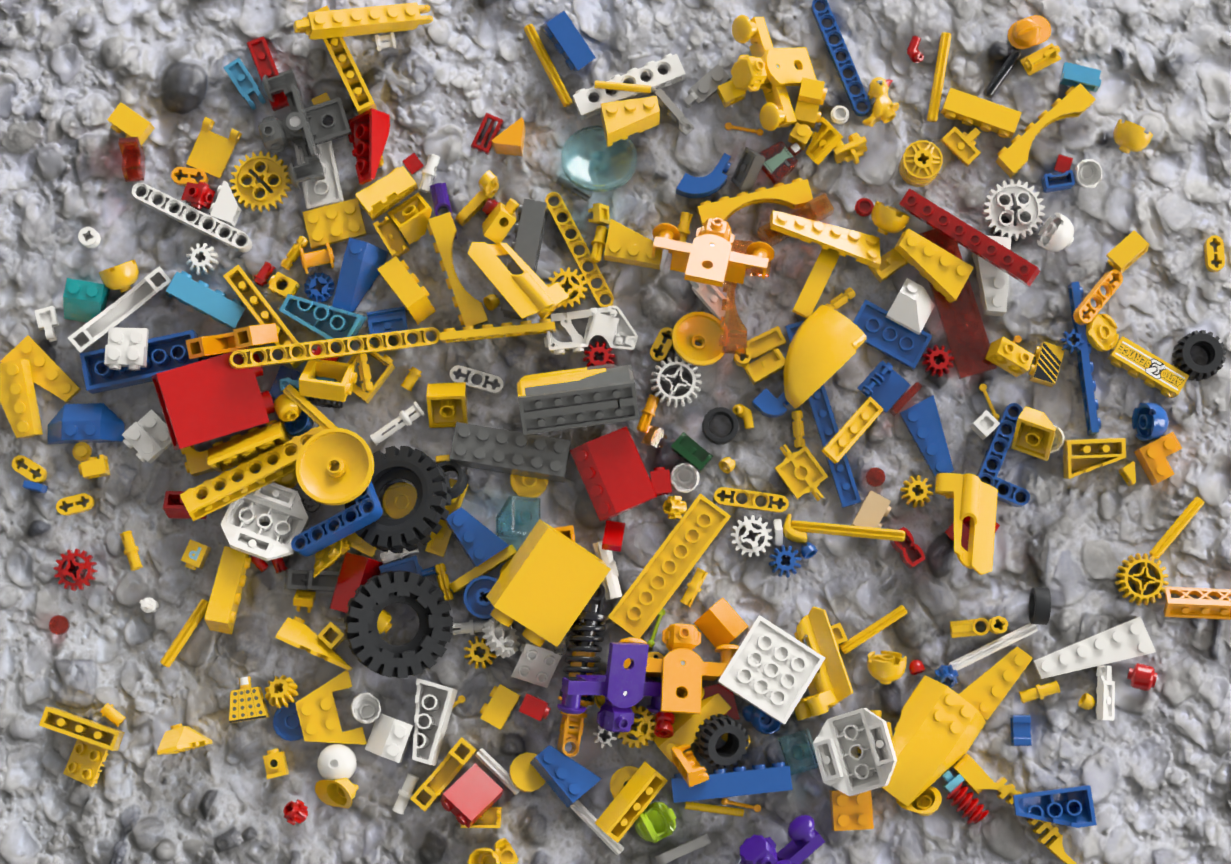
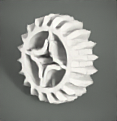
(684, 384)

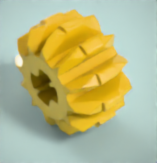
(911, 485)
(476, 657)
(288, 690)

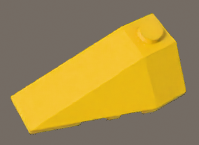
(687, 724)
(181, 739)

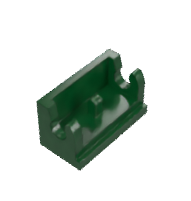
(691, 452)

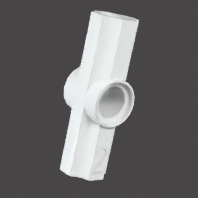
(610, 582)

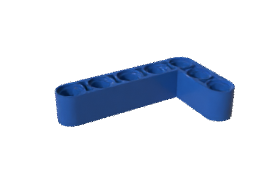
(998, 458)
(345, 523)

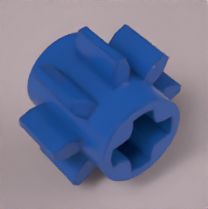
(1076, 338)
(946, 675)

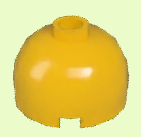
(1130, 136)
(888, 218)
(120, 276)
(886, 666)

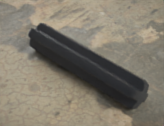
(1002, 73)

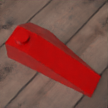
(369, 140)

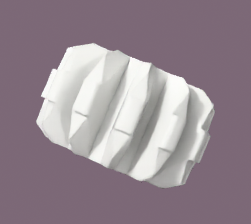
(202, 266)

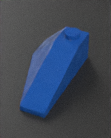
(1061, 806)

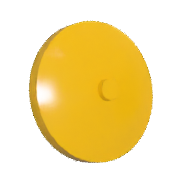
(334, 466)

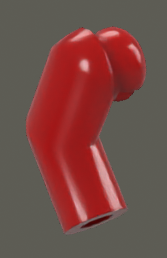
(913, 51)
(259, 563)

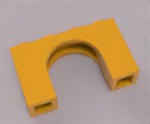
(239, 339)

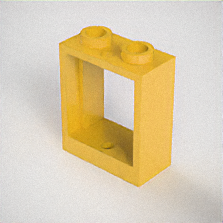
(386, 361)
(328, 390)

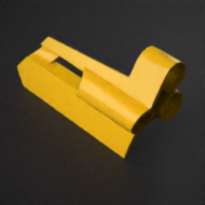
(524, 291)
(980, 503)
(831, 680)

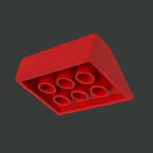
(613, 473)

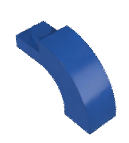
(705, 186)

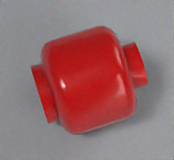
(1142, 677)

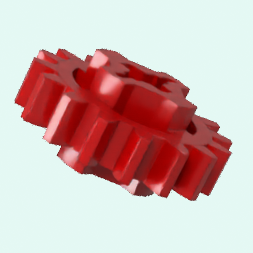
(68, 571)

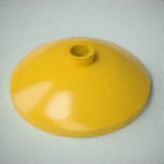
(699, 328)

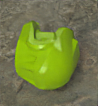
(655, 822)

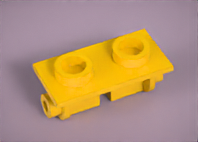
(1041, 59)

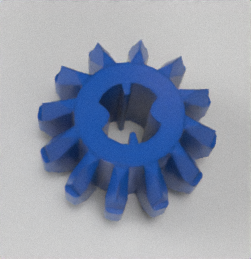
(791, 562)

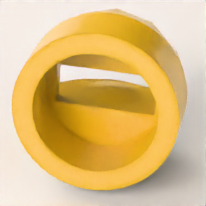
(491, 302)
(727, 465)
(1086, 701)

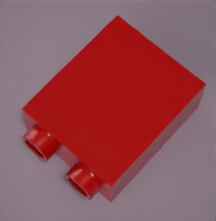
(211, 399)

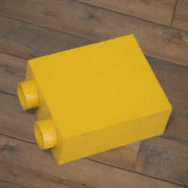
(546, 585)

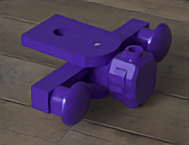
(620, 687)
(803, 843)

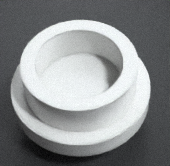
(839, 114)

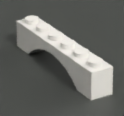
(120, 309)

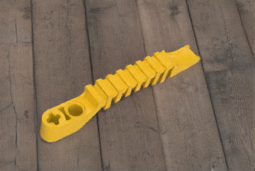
(979, 780)

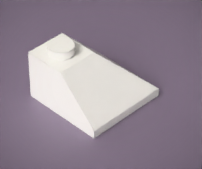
(911, 307)

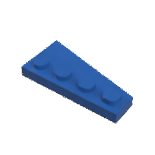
(927, 432)

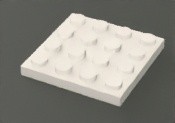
(771, 670)

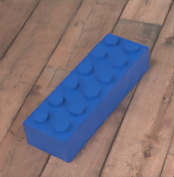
(162, 355)
(734, 783)

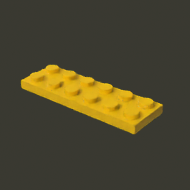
(488, 331)

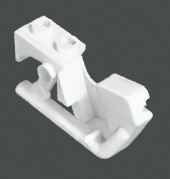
(603, 321)

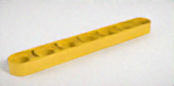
(579, 241)

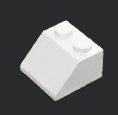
(390, 738)

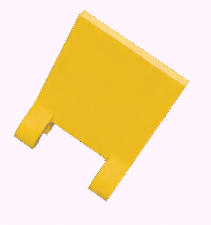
(212, 150)

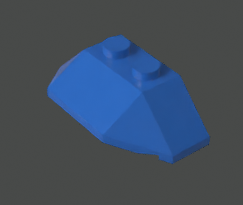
(85, 424)

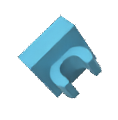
(951, 781)

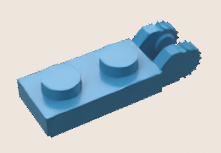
(243, 81)

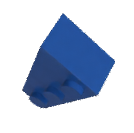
(568, 41)
(474, 537)
(564, 775)

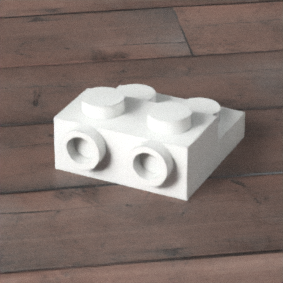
(126, 348)
(148, 437)

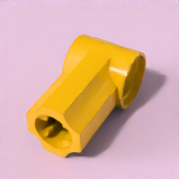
(966, 628)

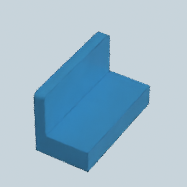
(1075, 74)

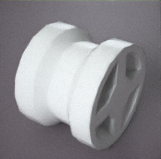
(92, 240)

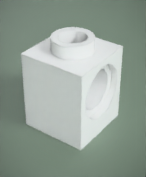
(984, 425)

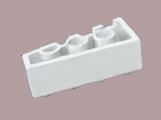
(431, 719)

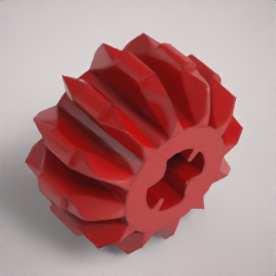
(600, 351)
(932, 355)

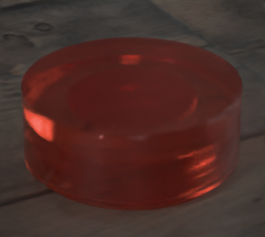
(875, 477)
(59, 625)

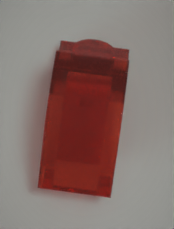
(133, 159)

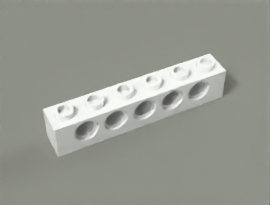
(669, 62)

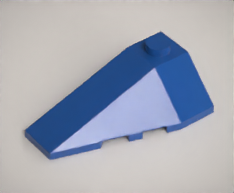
(357, 273)

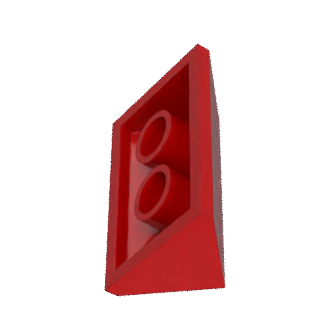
(353, 573)

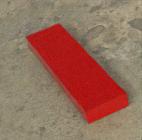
(266, 65)

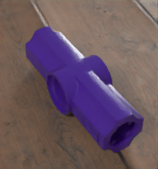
(440, 198)

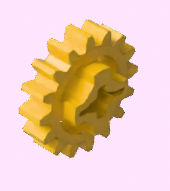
(574, 288)
(641, 734)

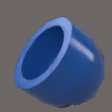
(808, 551)

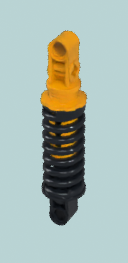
(582, 663)

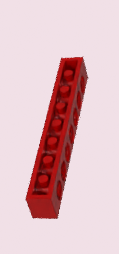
(969, 237)

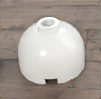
(1056, 233)
(336, 762)

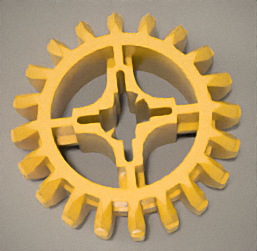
(1158, 581)

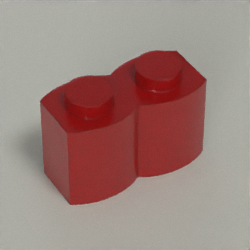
(910, 552)

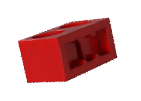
(535, 707)

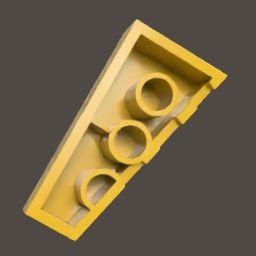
(19, 398)
(227, 590)

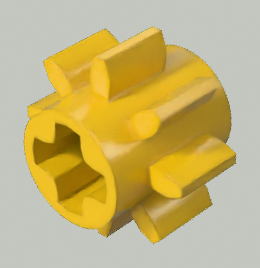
(674, 507)

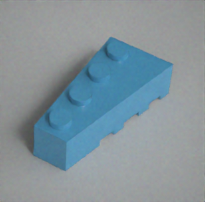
(205, 300)
(323, 319)

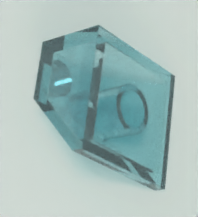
(518, 516)

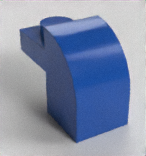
(769, 405)

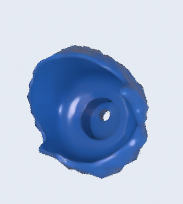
(765, 726)

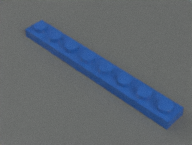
(1085, 366)

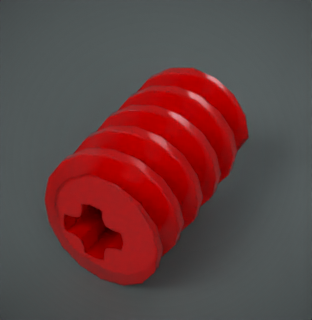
(967, 804)

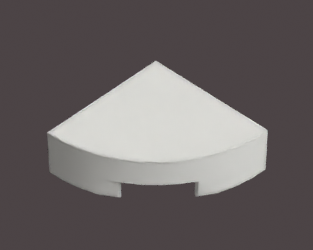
(777, 525)

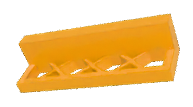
(1198, 608)

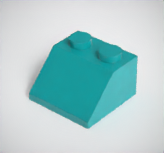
(84, 300)

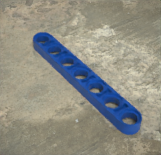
(840, 66)

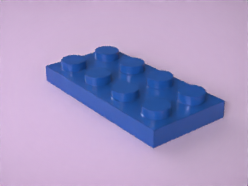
(890, 336)

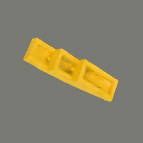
(816, 282)

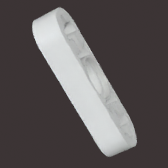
(492, 378)

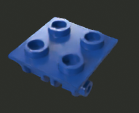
(884, 385)

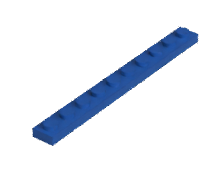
(827, 429)

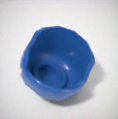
(300, 425)

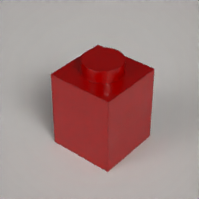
(661, 481)

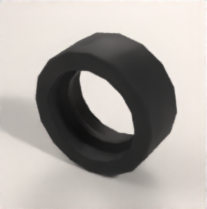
(720, 411)
(461, 484)
(1039, 606)

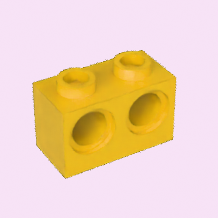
(1009, 356)

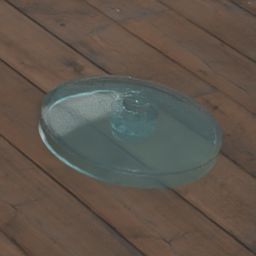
(593, 164)

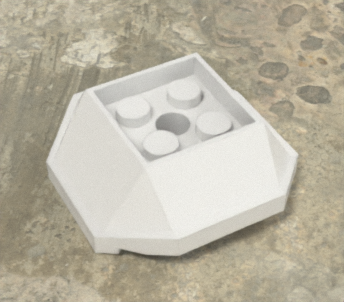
(269, 504)
(838, 755)

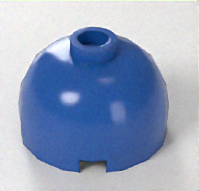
(1150, 421)

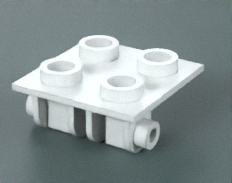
(536, 665)

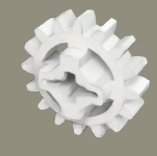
(739, 540)
(500, 638)

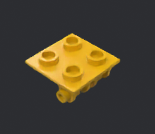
(330, 554)
(85, 762)

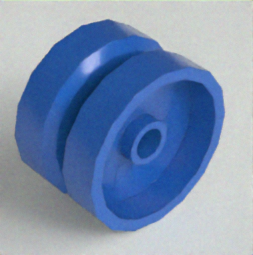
(473, 597)

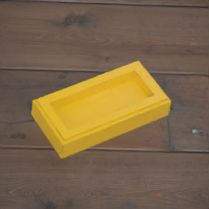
(766, 342)

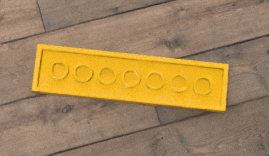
(669, 566)

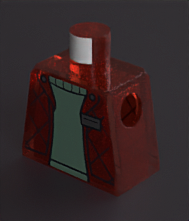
(780, 161)

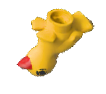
(883, 107)

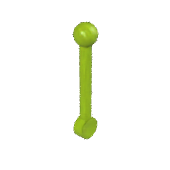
(651, 643)

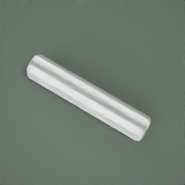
(496, 769)

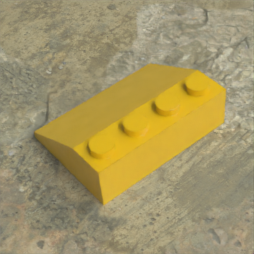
(246, 447)

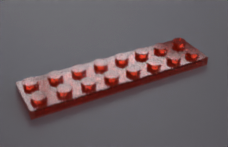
(961, 320)

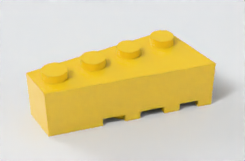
(935, 264)

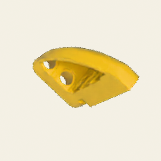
(818, 352)

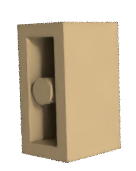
(872, 511)

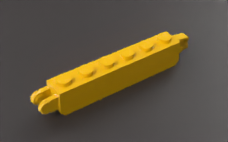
(363, 21)

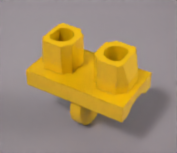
(851, 150)

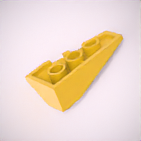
(303, 637)

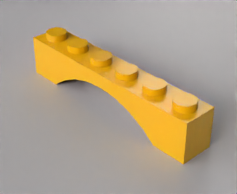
(1072, 105)
(791, 195)
(444, 233)

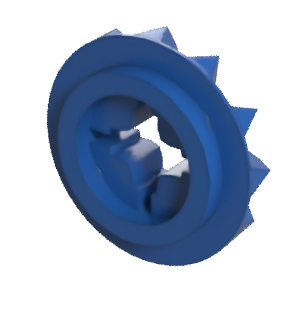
(327, 290)

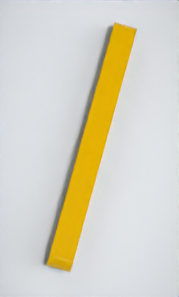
(344, 343)

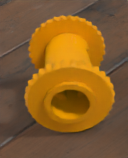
(317, 258)

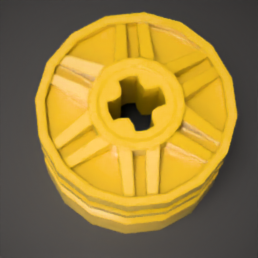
(913, 170)

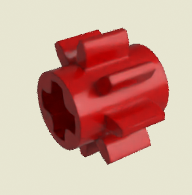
(295, 812)

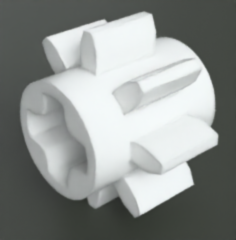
(600, 739)

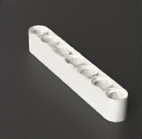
(184, 213)

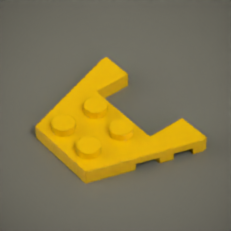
(320, 717)

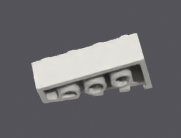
(992, 282)

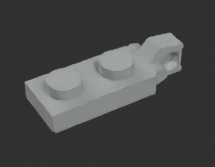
(706, 86)
(674, 112)

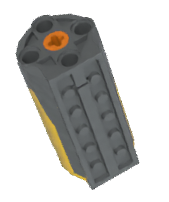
(577, 398)

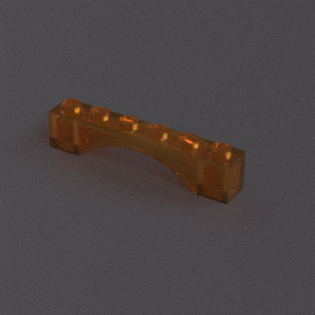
(735, 333)

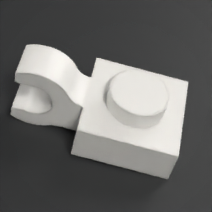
(46, 321)

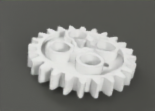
(997, 210)

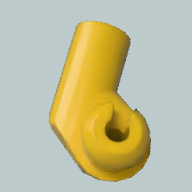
(745, 414)

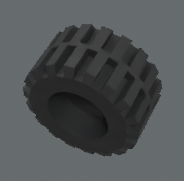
(1209, 344)
(733, 748)

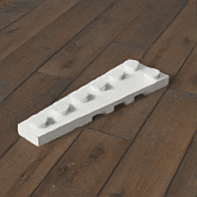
(1109, 646)

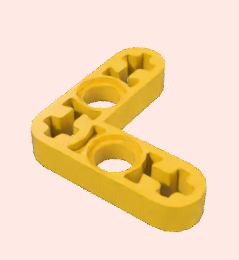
(488, 187)

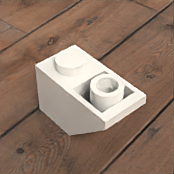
(226, 206)

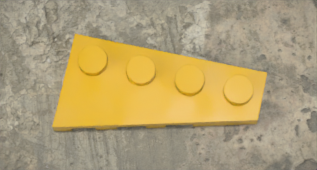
(44, 369)

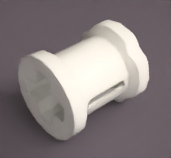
(390, 37)

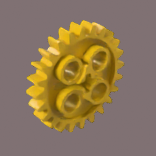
(249, 192)

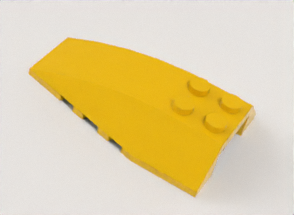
(930, 738)

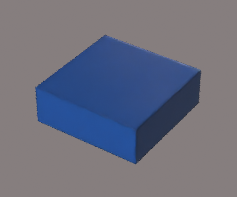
(35, 486)

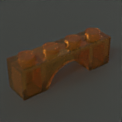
(815, 209)

